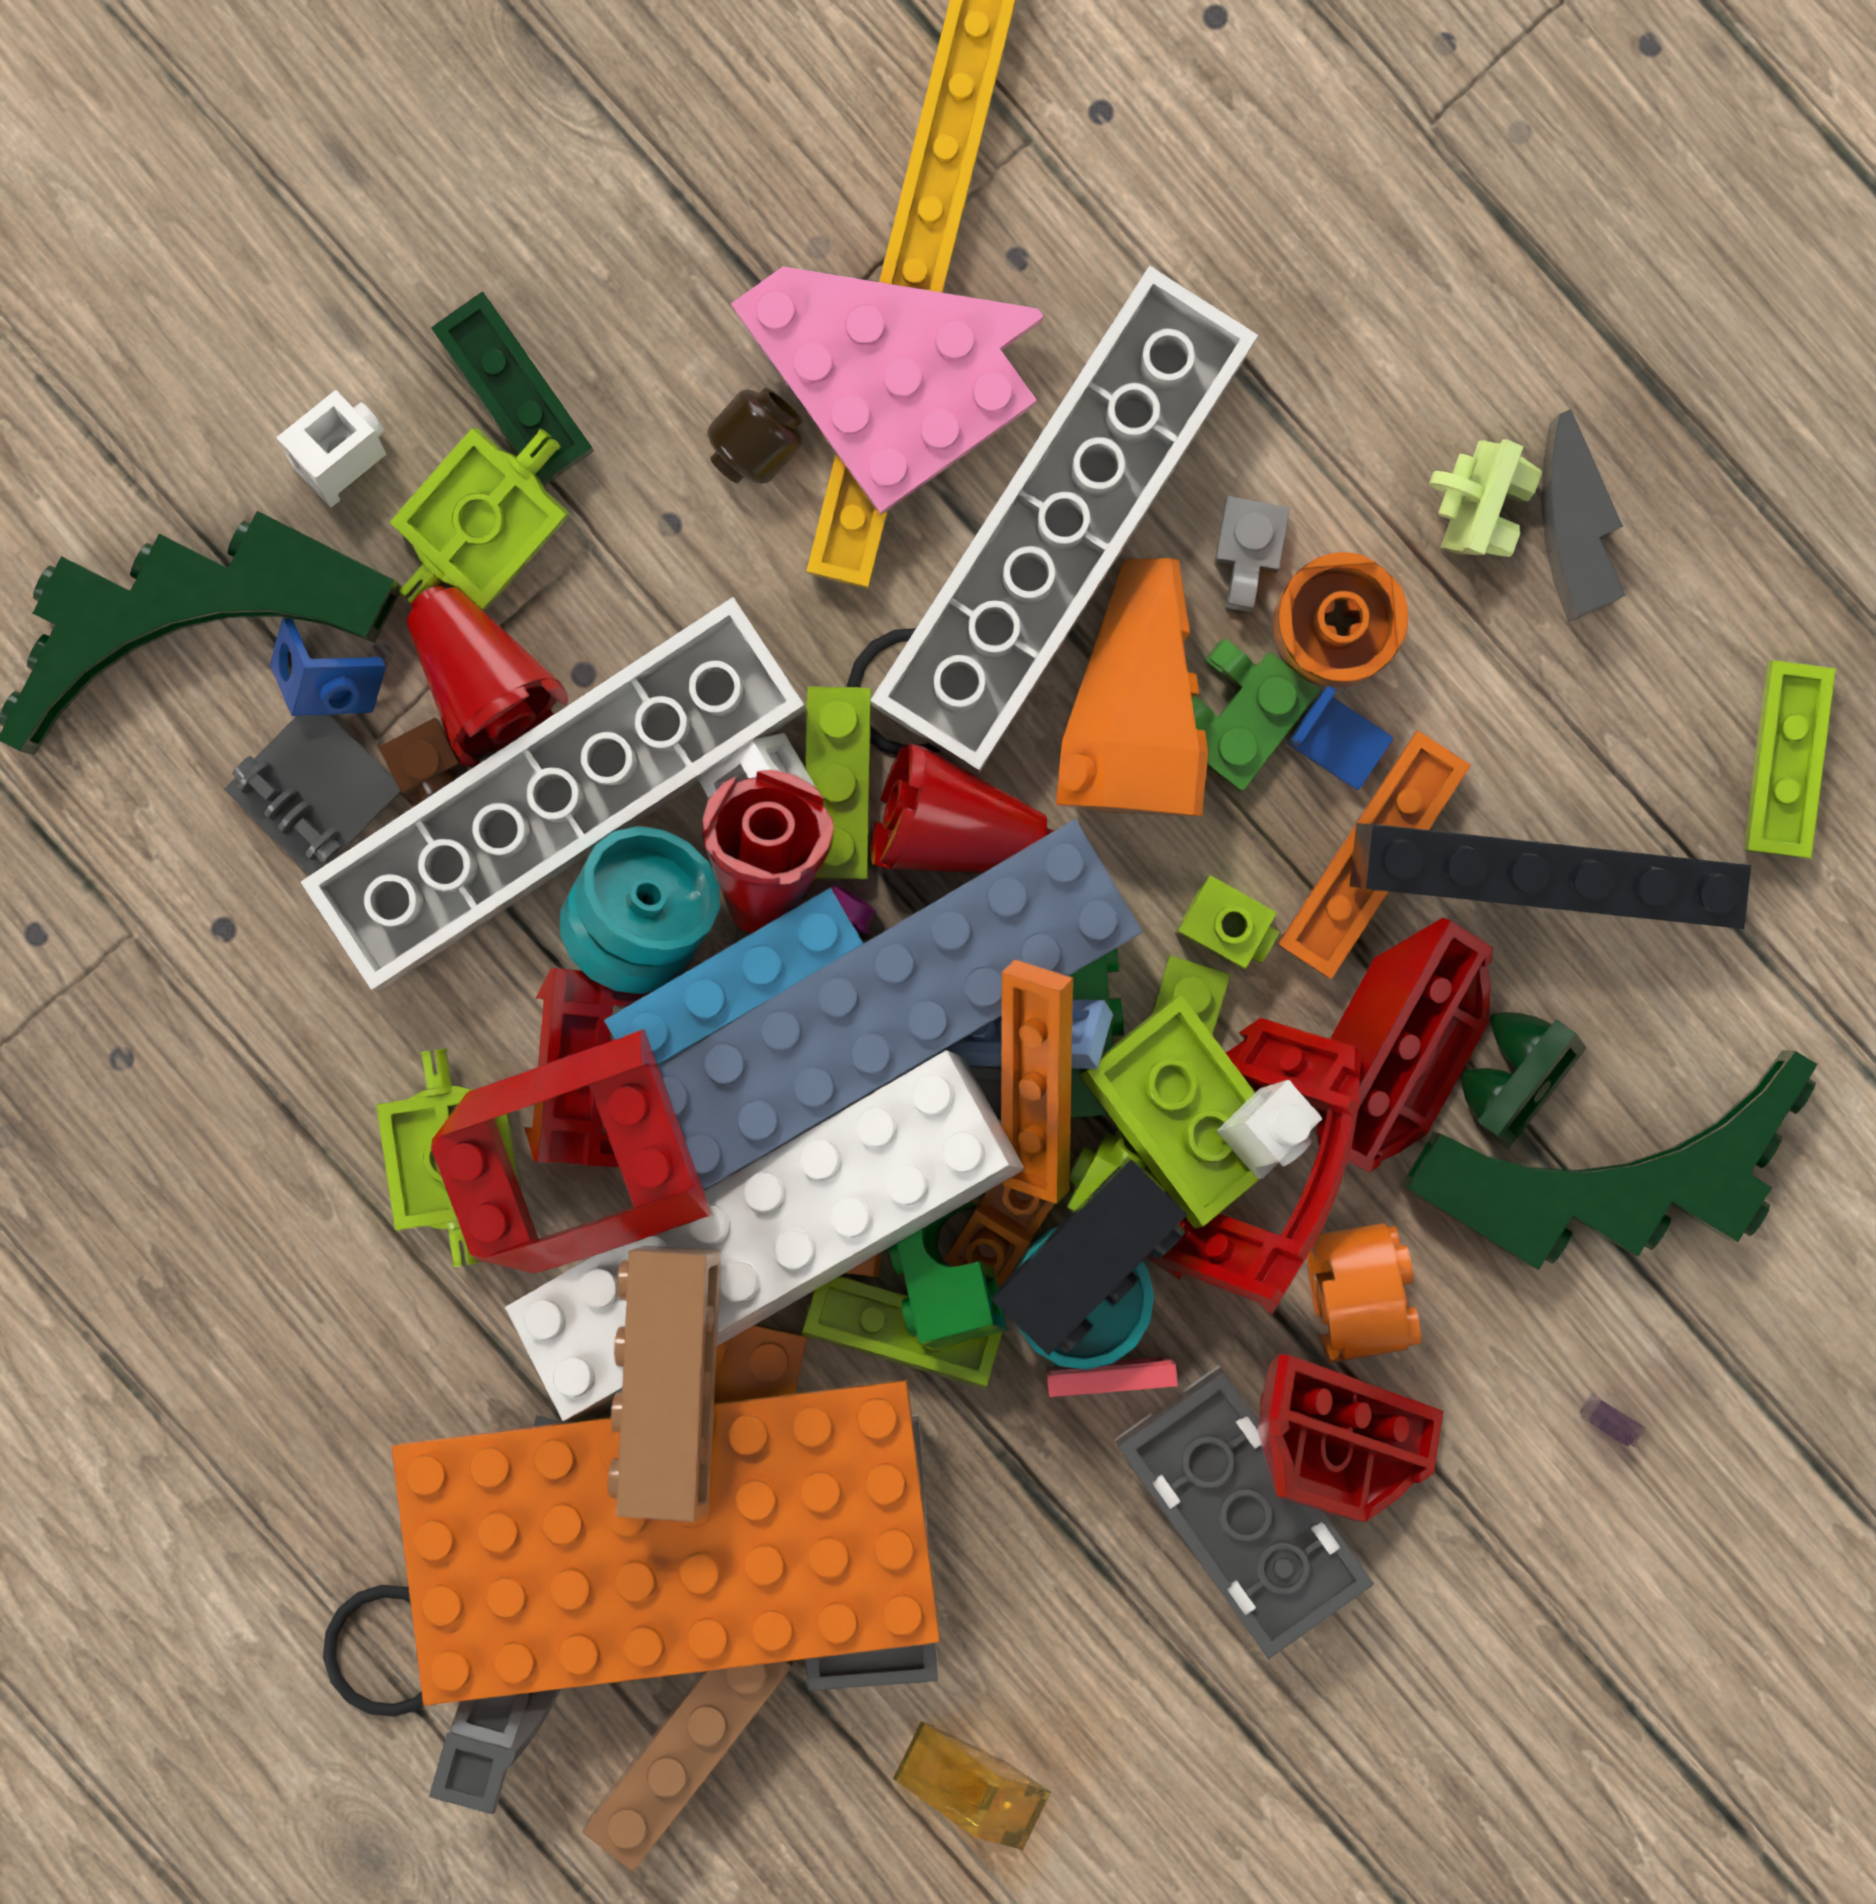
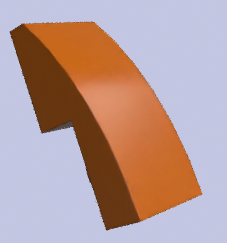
(999, 1230)

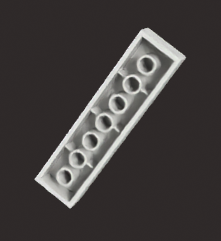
(1063, 520)
(553, 796)
(787, 1222)

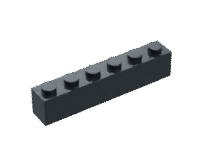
(1550, 875)

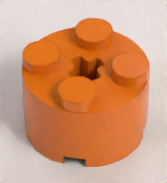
(1363, 593)
(1361, 1292)

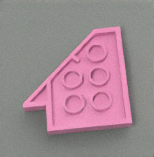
(891, 370)

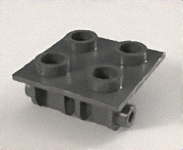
(313, 789)

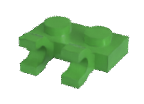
(1257, 715)

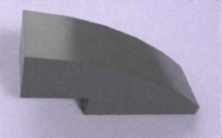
(1575, 520)

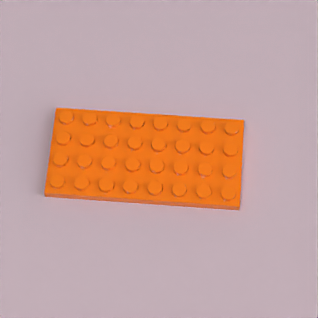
(542, 1588)

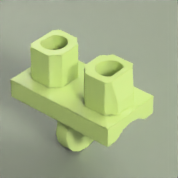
(1476, 496)

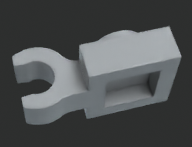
(1250, 542)

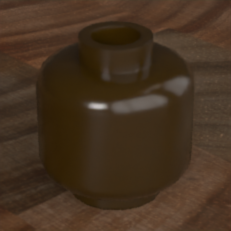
(754, 436)

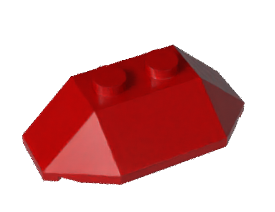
(1415, 1032)
(1342, 1439)

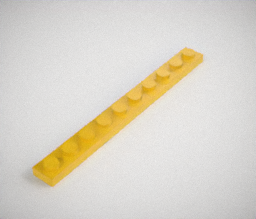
(922, 240)

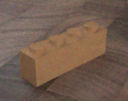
(666, 1383)
(679, 1758)

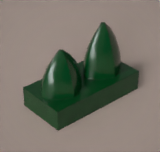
(1542, 1060)

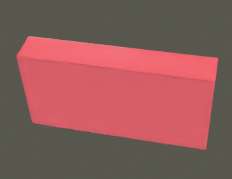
(1114, 1377)

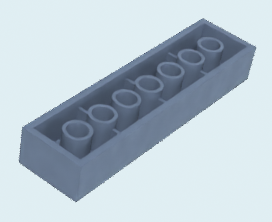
(891, 1002)

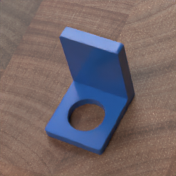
(324, 684)
(1340, 740)

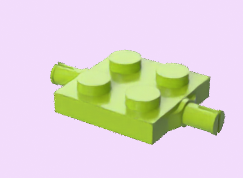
(480, 517)
(411, 1170)

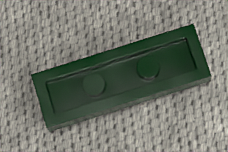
(510, 383)

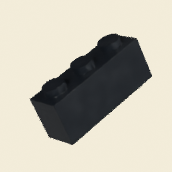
(1091, 1258)

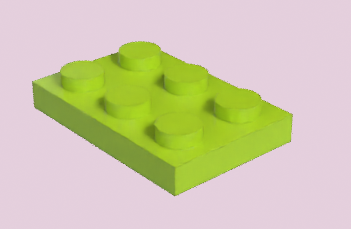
(1169, 1095)

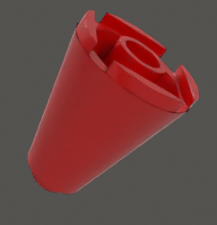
(478, 675)
(948, 818)
(766, 844)

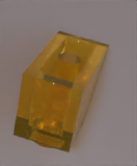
(972, 1787)

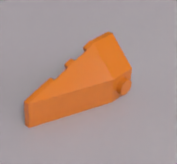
(1133, 720)

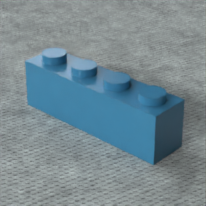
(740, 977)

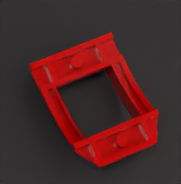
(573, 1021)
(639, 1130)
(1248, 1257)

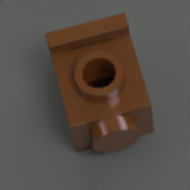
(422, 760)

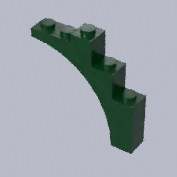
(175, 588)
(1625, 1203)

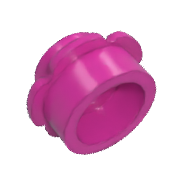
(857, 910)

